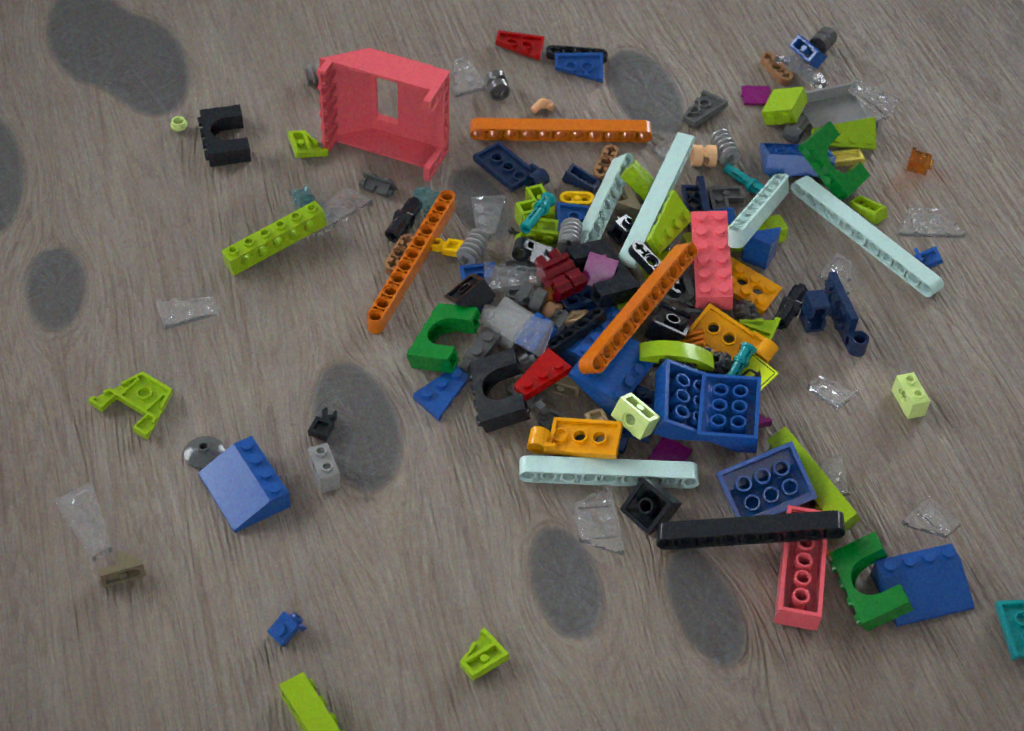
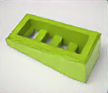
(869, 209)

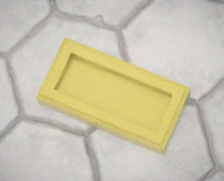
(848, 157)

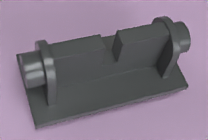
(371, 181)

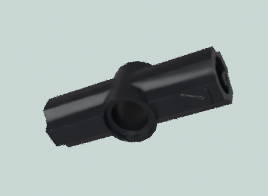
(403, 219)
(791, 305)

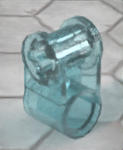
(301, 196)

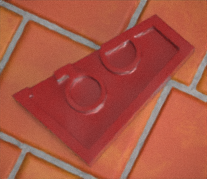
(521, 43)
(542, 374)

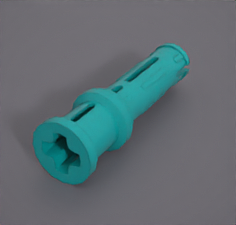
(751, 184)
(541, 208)
(742, 359)

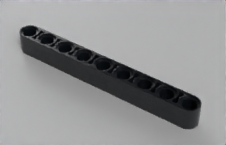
(750, 530)

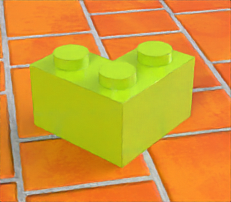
(532, 195)

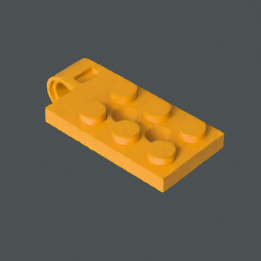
(753, 281)
(728, 326)
(564, 431)

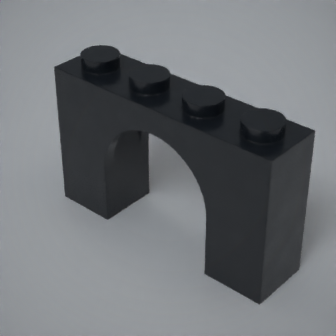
(221, 151)
(611, 291)
(484, 375)

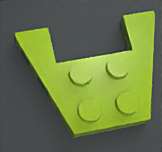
(141, 394)

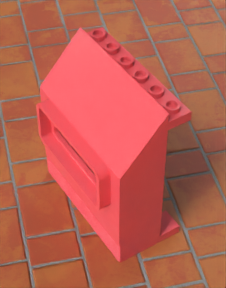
(351, 107)

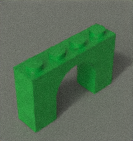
(816, 153)
(443, 319)
(870, 609)

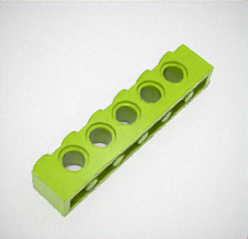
(274, 238)

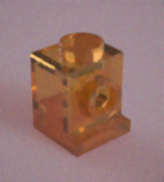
(919, 162)

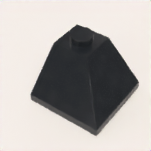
(471, 292)
(669, 324)
(650, 505)

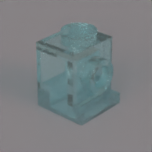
(425, 196)

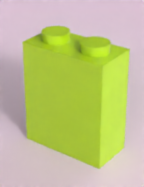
(784, 106)

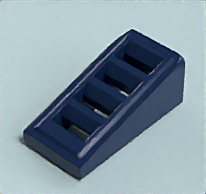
(576, 177)

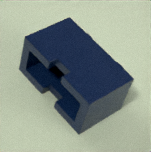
(814, 310)

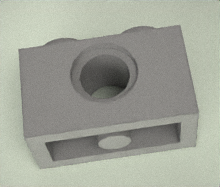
(324, 468)

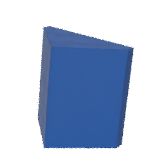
(761, 247)

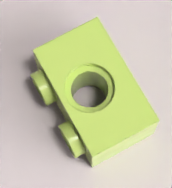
(910, 395)
(635, 416)

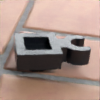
(322, 427)

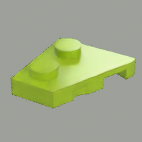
(304, 145)
(764, 327)
(483, 656)

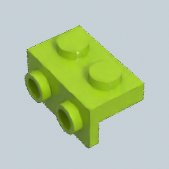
(544, 229)

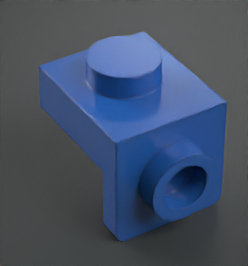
(929, 257)
(286, 627)

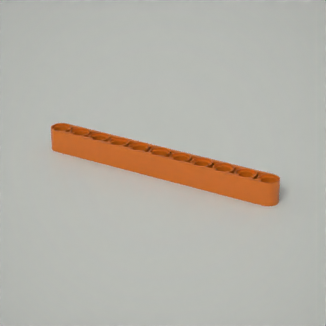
(560, 130)
(410, 262)
(637, 309)

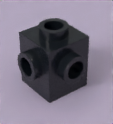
(620, 228)

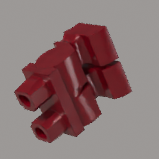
(561, 274)

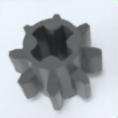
(745, 310)
(526, 362)
(722, 362)

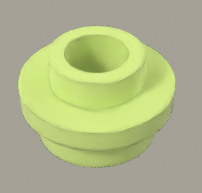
(178, 123)

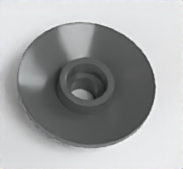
(202, 451)

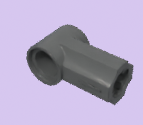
(795, 131)

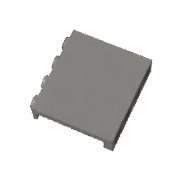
(835, 105)

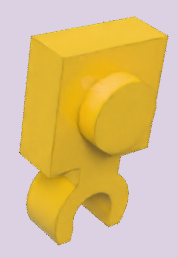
(447, 247)

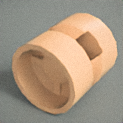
(703, 155)

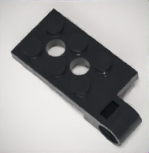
(530, 251)

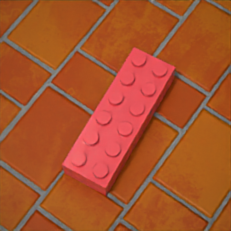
(713, 261)
(801, 581)

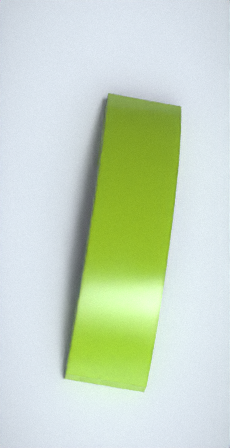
(678, 351)

